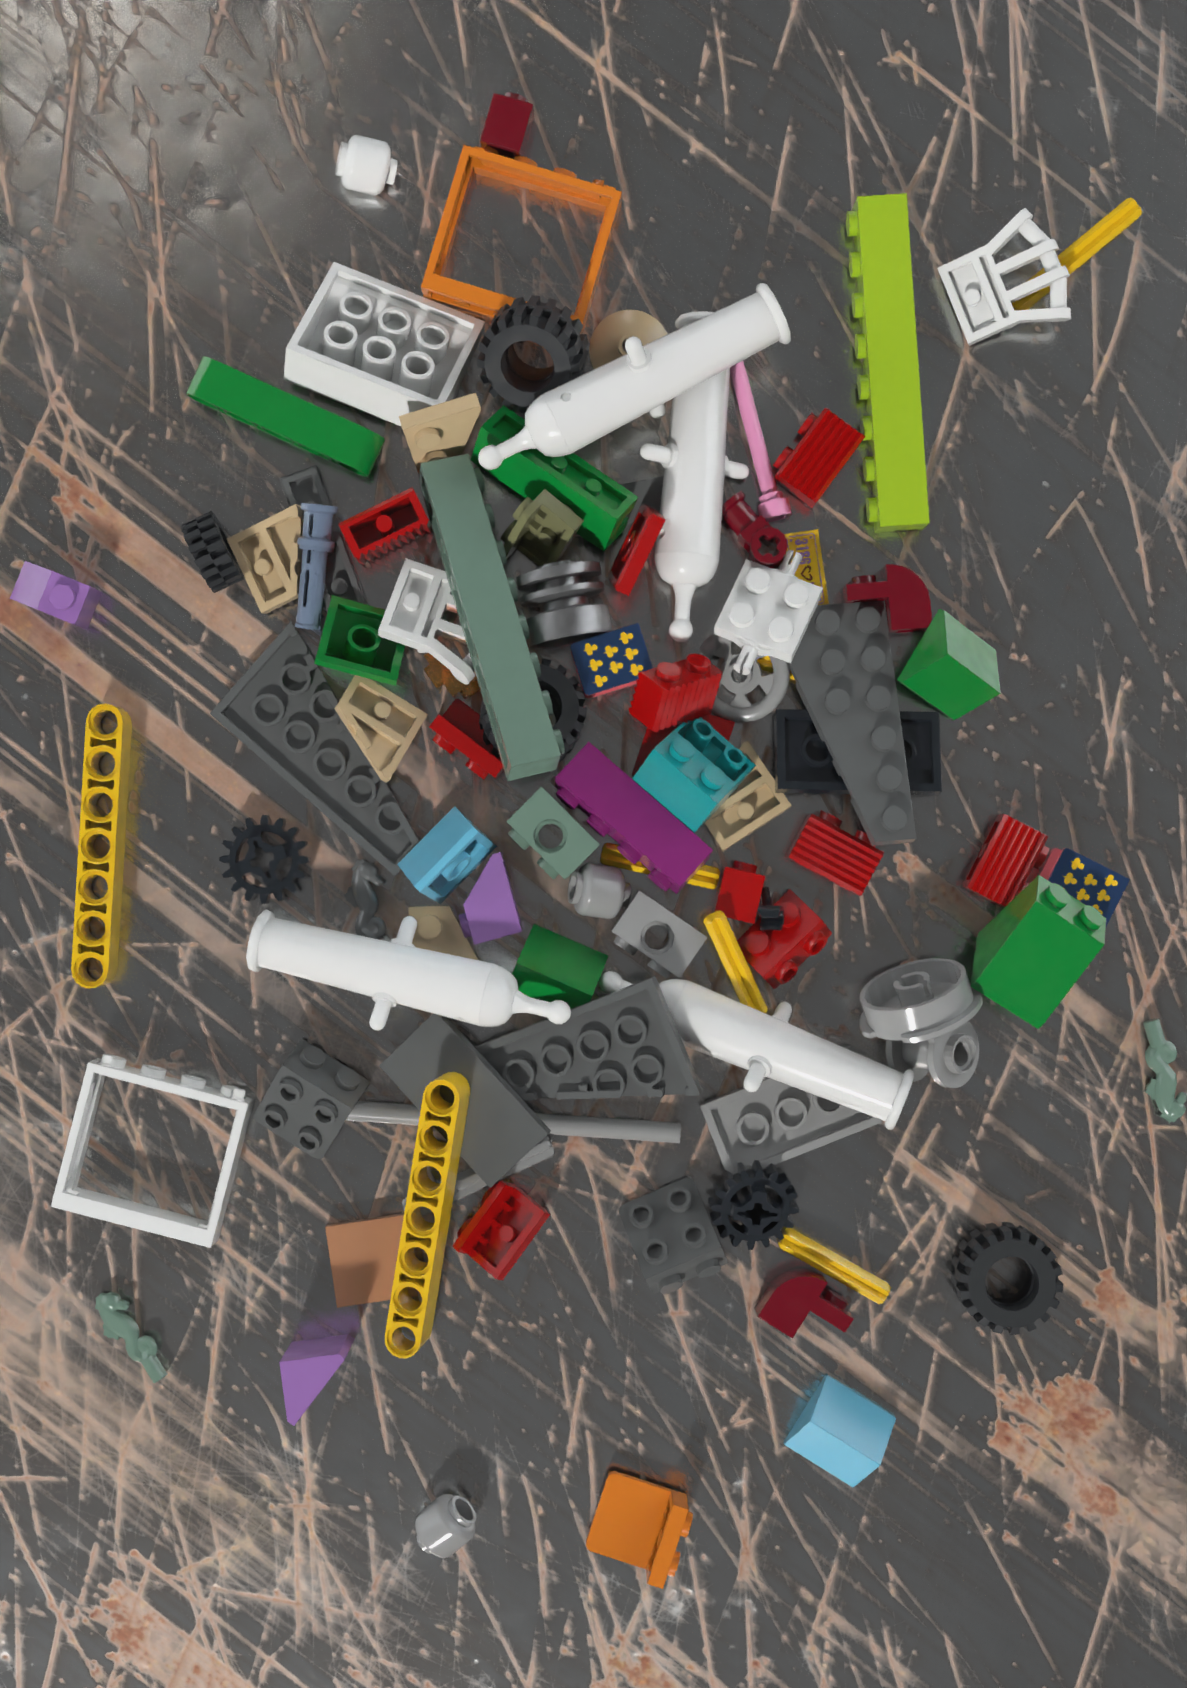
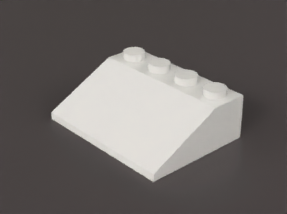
(380, 346)

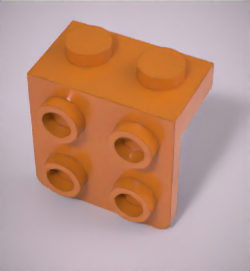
(640, 1525)

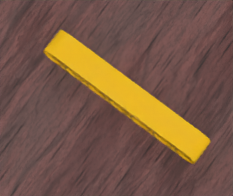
(89, 863)
(417, 1231)

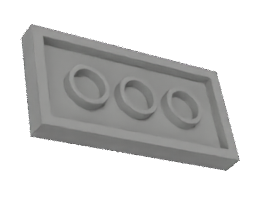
(776, 1123)

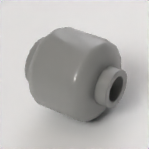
(598, 890)
(445, 1525)

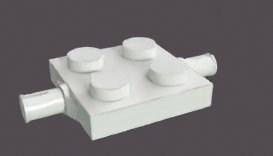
(768, 611)

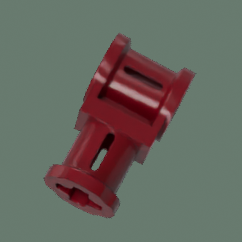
(754, 531)

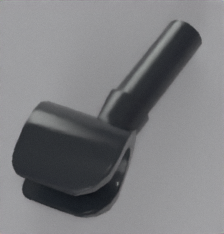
(771, 916)

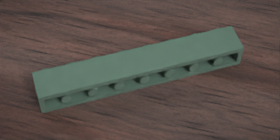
(490, 618)

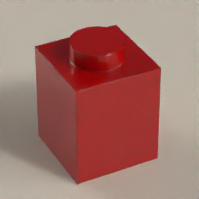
(739, 892)

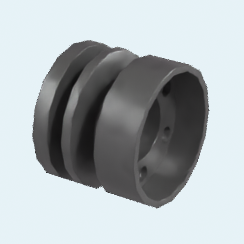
(563, 603)

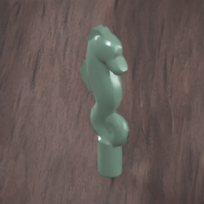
(1163, 1087)
(120, 1325)

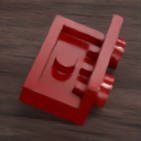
(461, 730)
(781, 952)
(501, 1228)

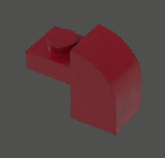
(904, 596)
(796, 1294)

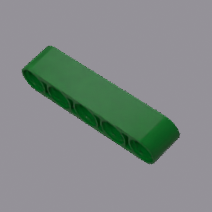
(285, 416)

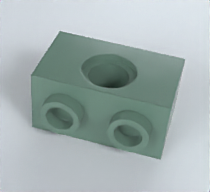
(544, 810)

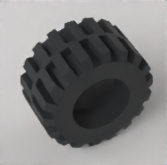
(539, 324)
(566, 706)
(1030, 1301)

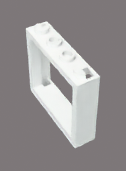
(133, 1214)

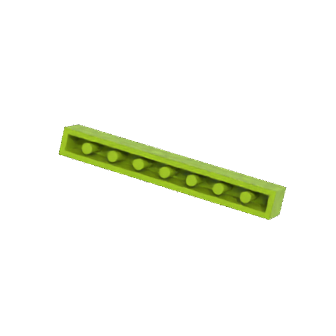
(889, 363)

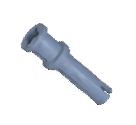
(315, 544)

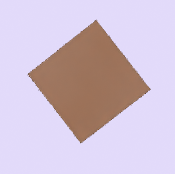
(364, 1258)

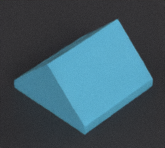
(446, 856)
(842, 1432)

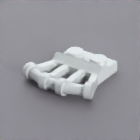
(980, 294)
(417, 614)

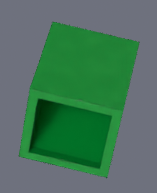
(1036, 950)

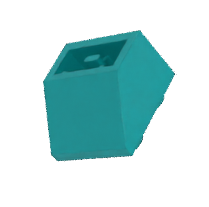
(693, 772)

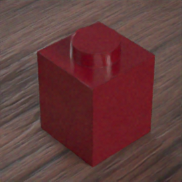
(508, 124)

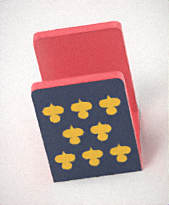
(610, 660)
(1085, 880)

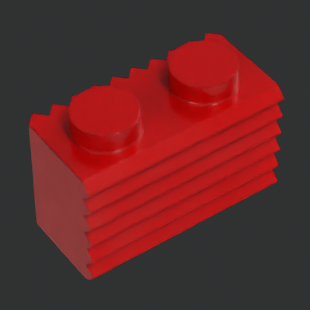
(817, 457)
(385, 526)
(675, 692)
(835, 853)
(1006, 860)

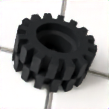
(212, 551)

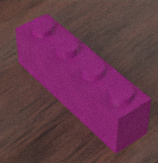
(631, 818)

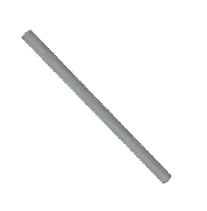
(558, 1124)

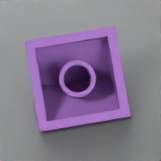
(308, 1368)

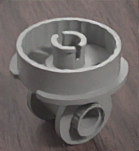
(925, 1019)

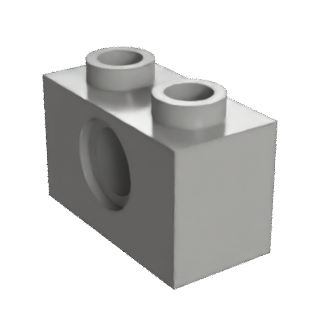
(682, 940)

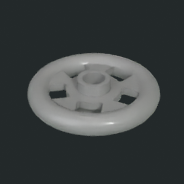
(741, 709)

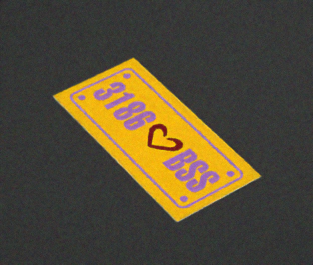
(811, 566)

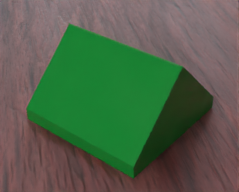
(353, 644)
(952, 668)
(558, 968)

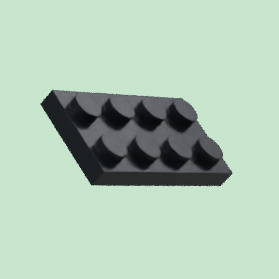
(807, 766)

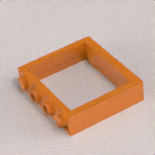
(525, 174)

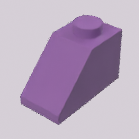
(56, 595)
(491, 905)

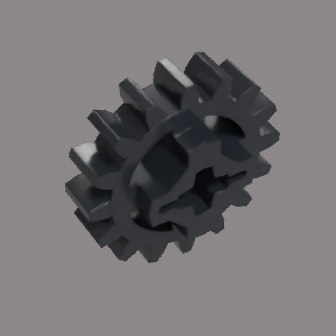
(257, 841)
(757, 1208)

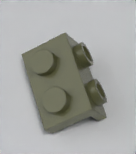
(541, 529)

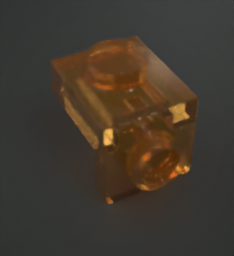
(441, 675)

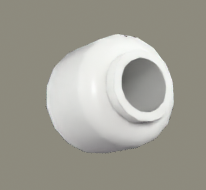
(365, 165)

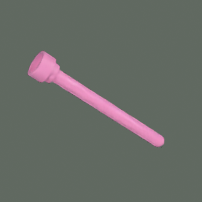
(772, 504)

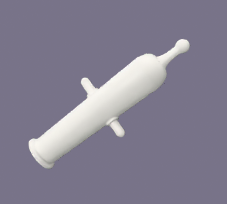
(644, 378)
(693, 489)
(395, 973)
(778, 1050)

